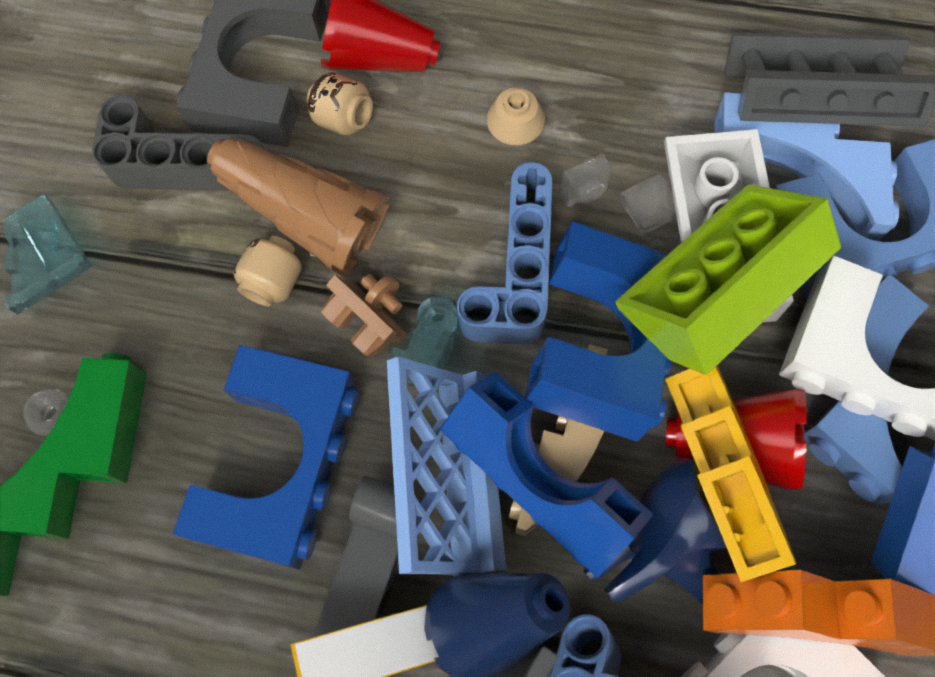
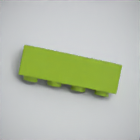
(731, 274)

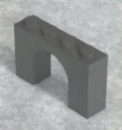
(226, 104)

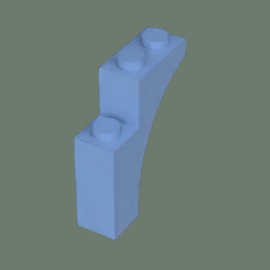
(857, 442)

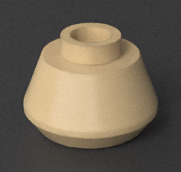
(516, 117)

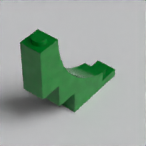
(86, 444)

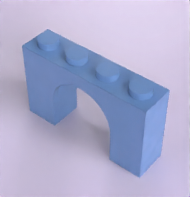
(917, 191)

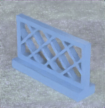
(472, 498)

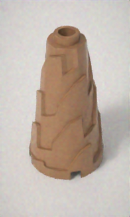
(305, 203)

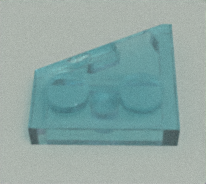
(39, 254)

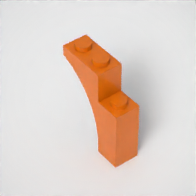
(814, 608)

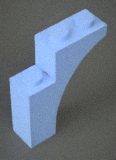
(853, 170)

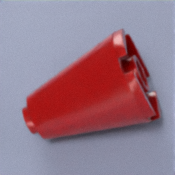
(376, 38)
(774, 430)

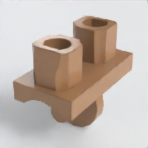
(352, 300)

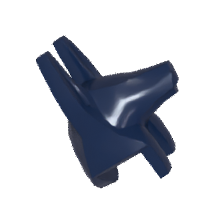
(675, 539)

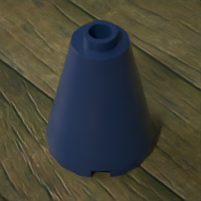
(493, 620)

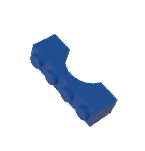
(586, 519)

